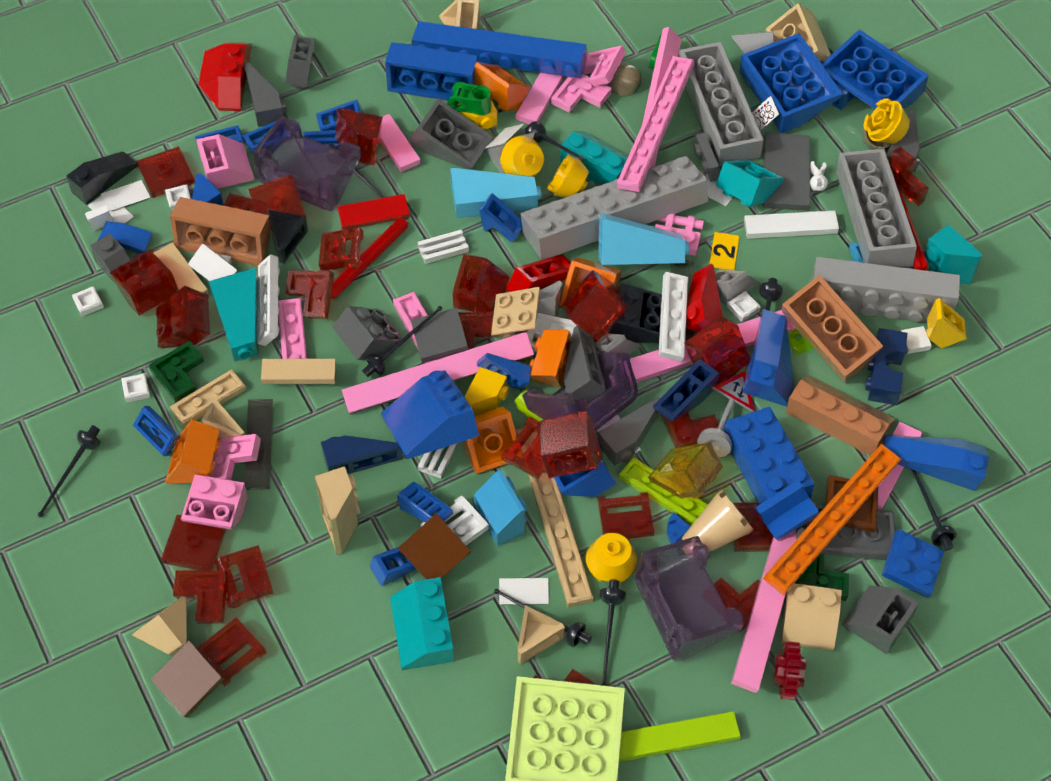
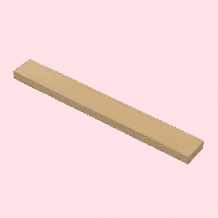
(560, 536)

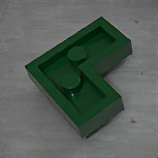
(172, 370)
(817, 576)

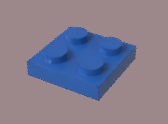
(912, 563)

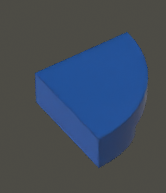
(676, 528)

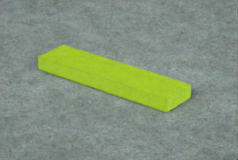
(637, 475)

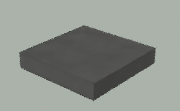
(440, 335)

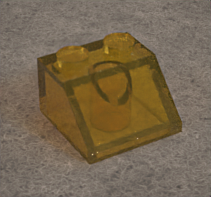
(687, 470)

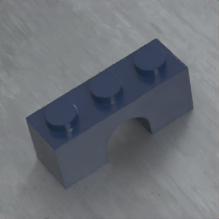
(886, 384)

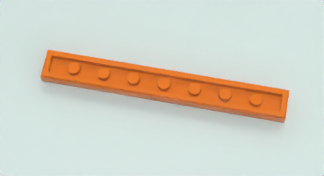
(831, 519)

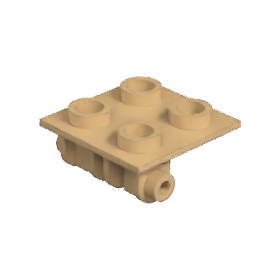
(515, 312)

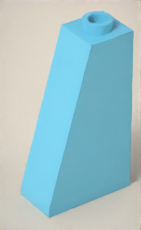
(473, 188)
(636, 243)

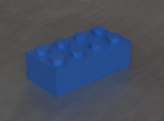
(427, 70)
(765, 454)

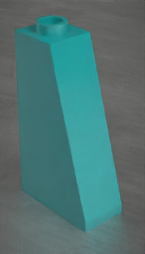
(237, 307)

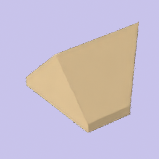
(462, 14)
(219, 418)
(167, 629)
(537, 634)

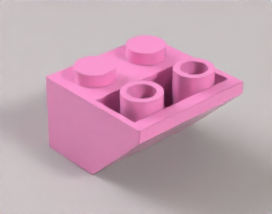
(224, 161)
(215, 502)

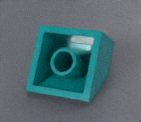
(748, 181)
(952, 254)

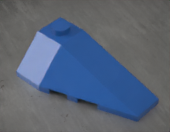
(770, 363)
(942, 458)
(586, 483)

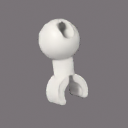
(818, 181)

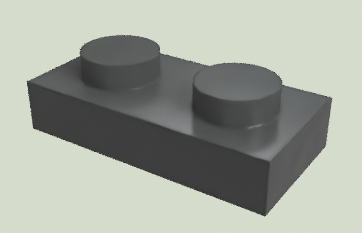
(709, 163)

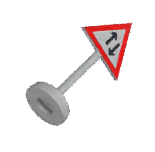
(731, 389)

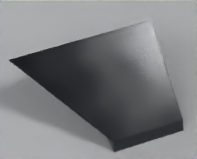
(286, 232)

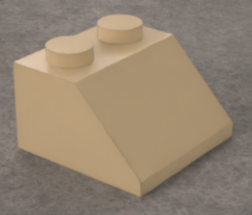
(811, 616)

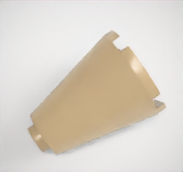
(719, 523)

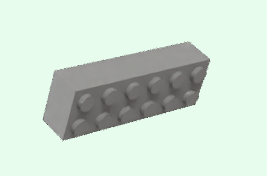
(721, 105)
(876, 208)
(887, 289)

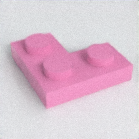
(603, 64)
(579, 88)
(233, 451)

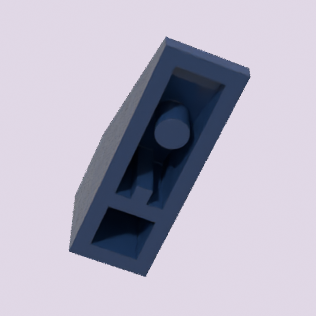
(687, 391)
(358, 453)

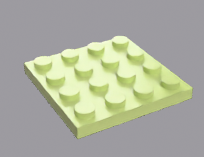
(564, 731)

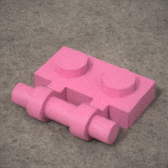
(689, 235)

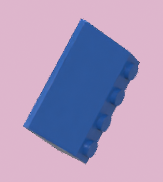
(875, 72)
(792, 78)
(430, 416)

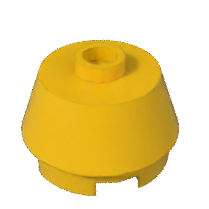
(887, 122)
(522, 157)
(569, 178)
(611, 558)

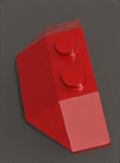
(225, 75)

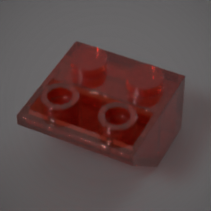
(361, 130)
(144, 282)
(478, 284)
(595, 305)
(183, 318)
(719, 347)
(569, 444)

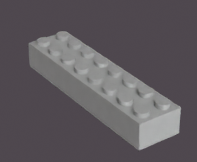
(575, 219)

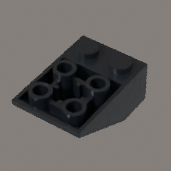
(641, 318)

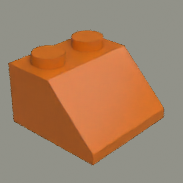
(504, 87)
(579, 271)
(551, 357)
(495, 435)
(193, 453)

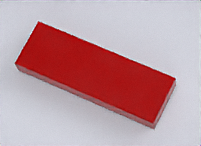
(373, 211)

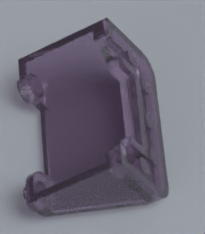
(317, 169)
(619, 393)
(684, 598)

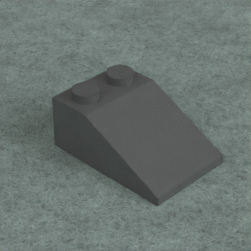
(450, 136)

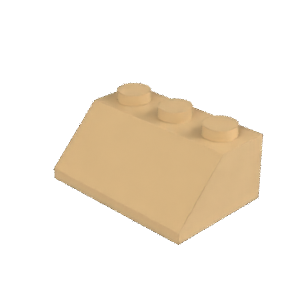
(801, 21)
(338, 505)

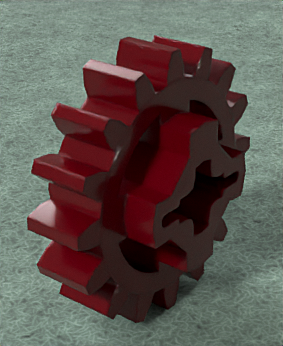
(790, 670)

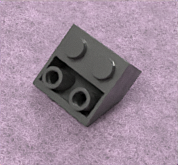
(366, 331)
(881, 616)

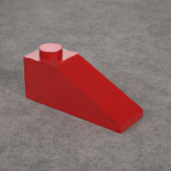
(539, 273)
(703, 299)

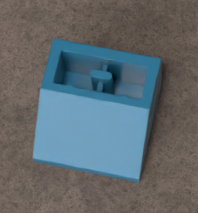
(501, 508)

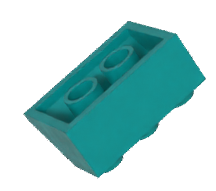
(600, 158)
(422, 625)

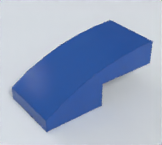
(127, 236)

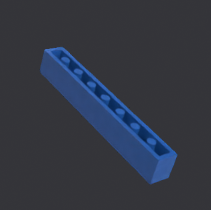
(506, 49)

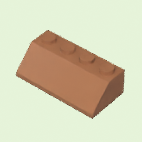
(221, 229)
(831, 328)
(839, 415)

